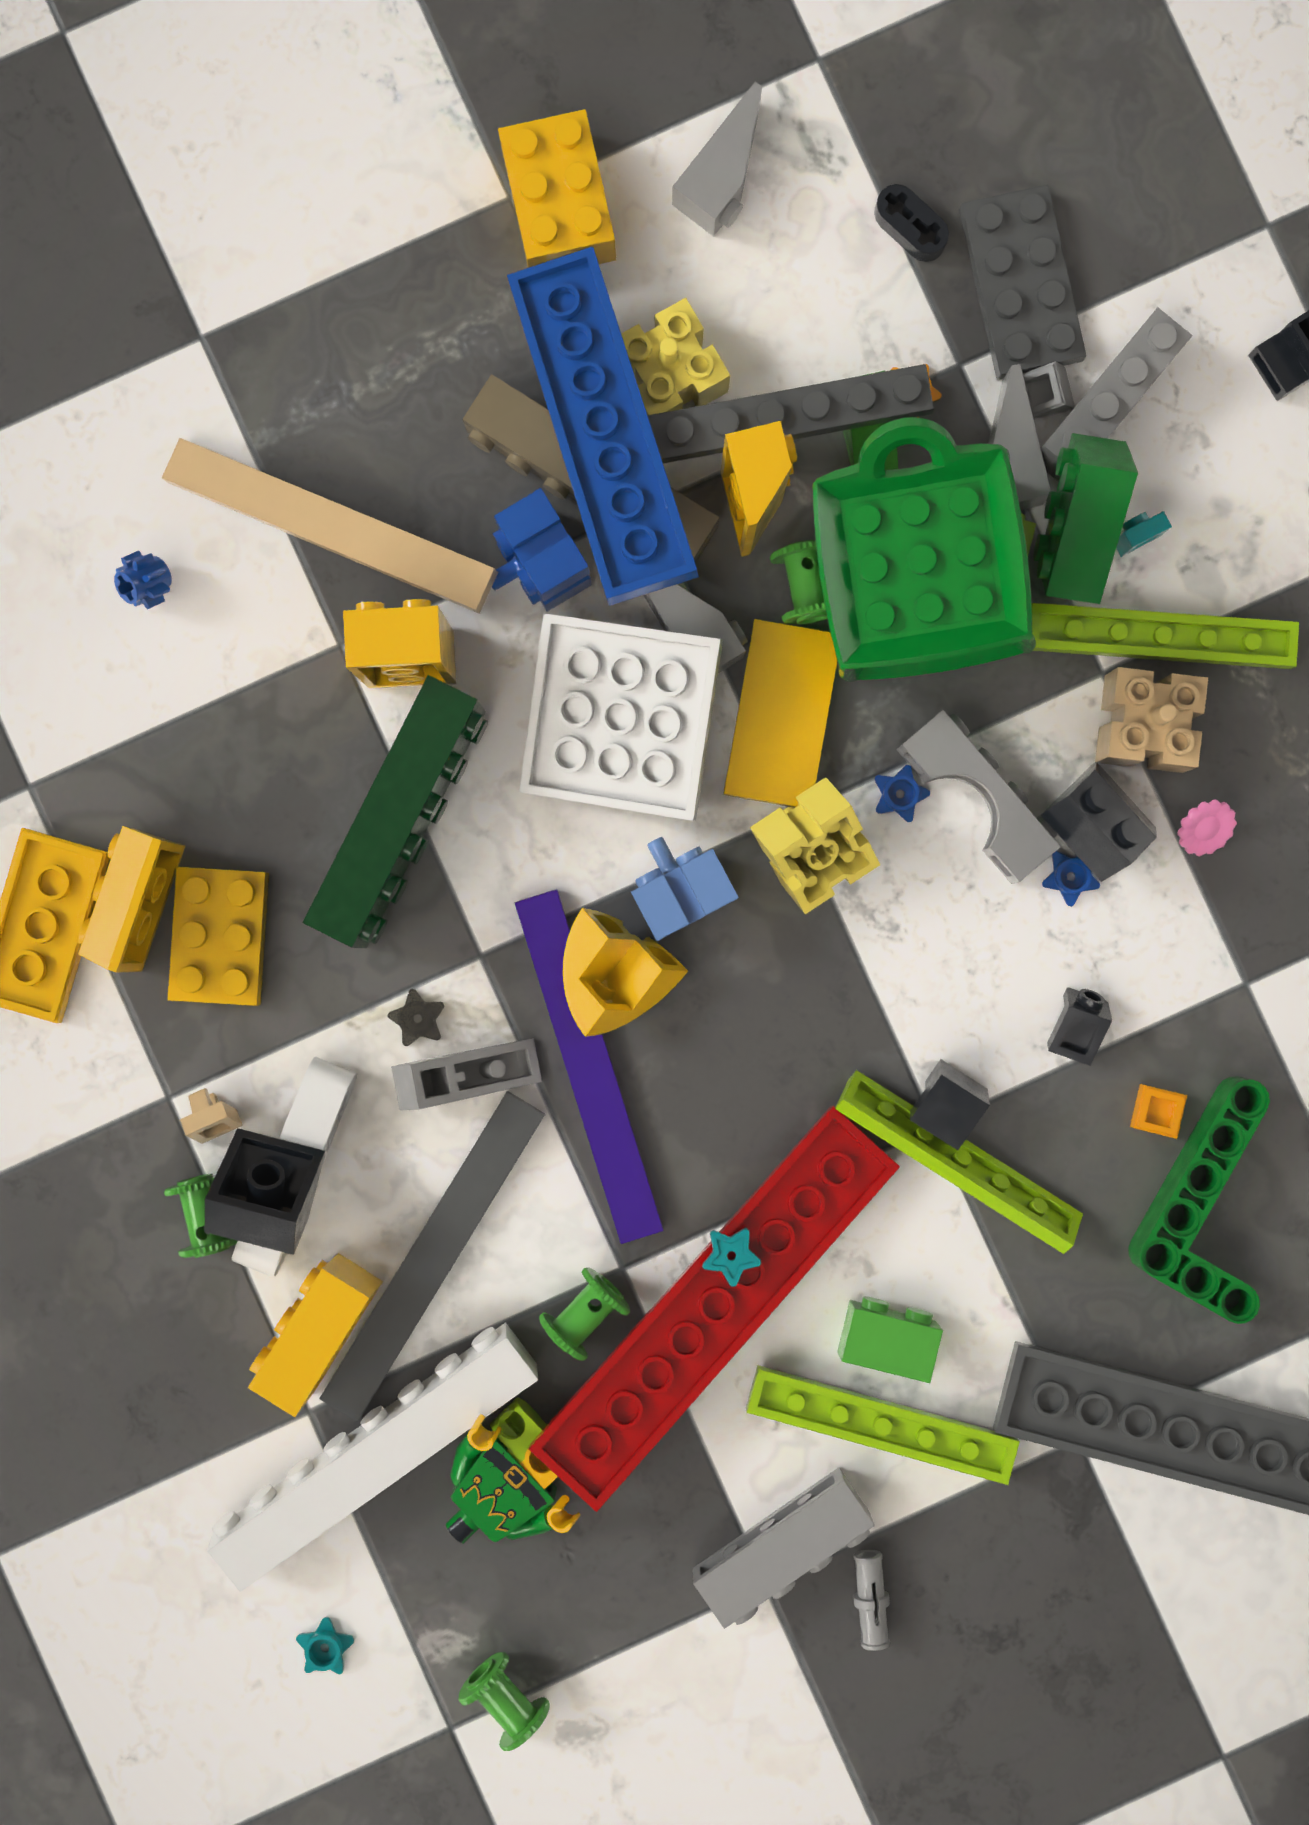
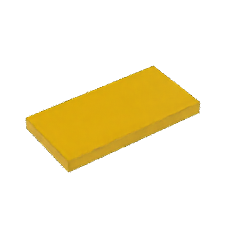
(781, 713)
(40, 921)

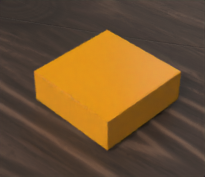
(1158, 1111)

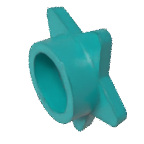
(722, 1246)
(324, 1660)

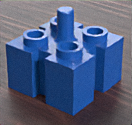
(539, 552)

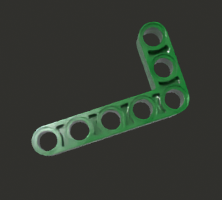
(1199, 1200)

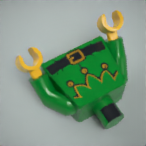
(500, 1493)

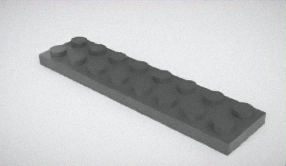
(1156, 1427)

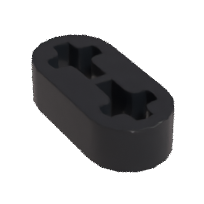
(919, 218)

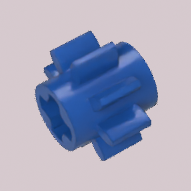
(142, 579)

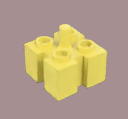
(671, 361)
(815, 845)

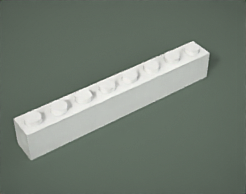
(371, 1456)

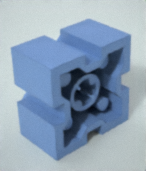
(681, 889)

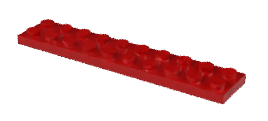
(707, 1321)

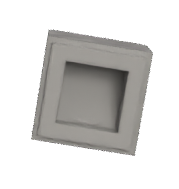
(1048, 390)

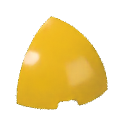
(613, 973)

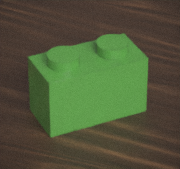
(890, 1339)

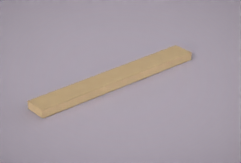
(330, 525)

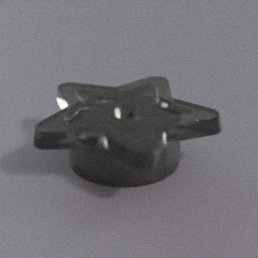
(405, 1018)

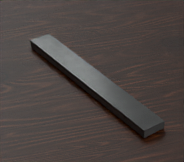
(432, 1256)

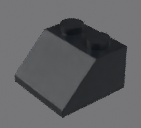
(1100, 823)
(263, 1191)

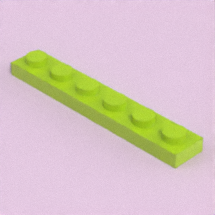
(1165, 636)
(966, 1168)
(882, 1425)

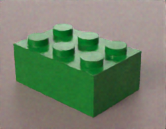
(1085, 517)

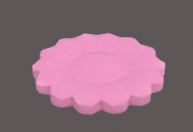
(1207, 827)

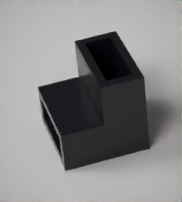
(1285, 358)
(950, 1104)

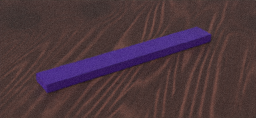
(590, 1077)

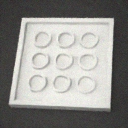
(620, 716)

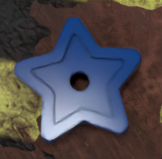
(912, 793)
(1070, 889)

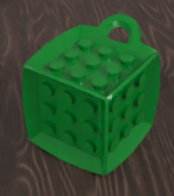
(922, 559)

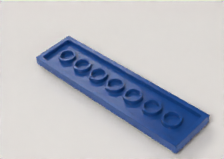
(602, 427)

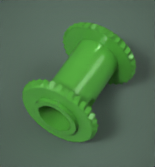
(803, 581)
(192, 1197)
(581, 1316)
(504, 1701)

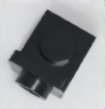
(1080, 1025)

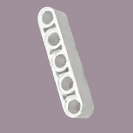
(309, 1123)

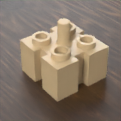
(1151, 720)

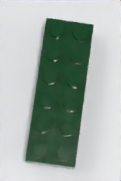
(397, 814)

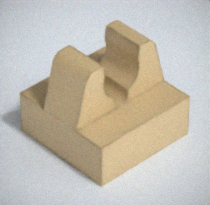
(209, 1117)

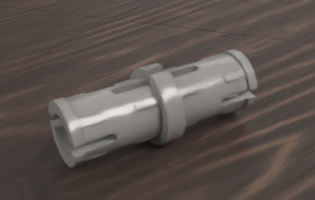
(871, 1600)

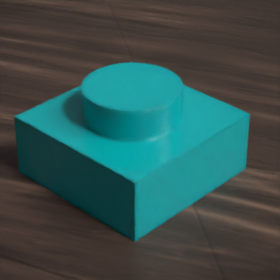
(1141, 531)

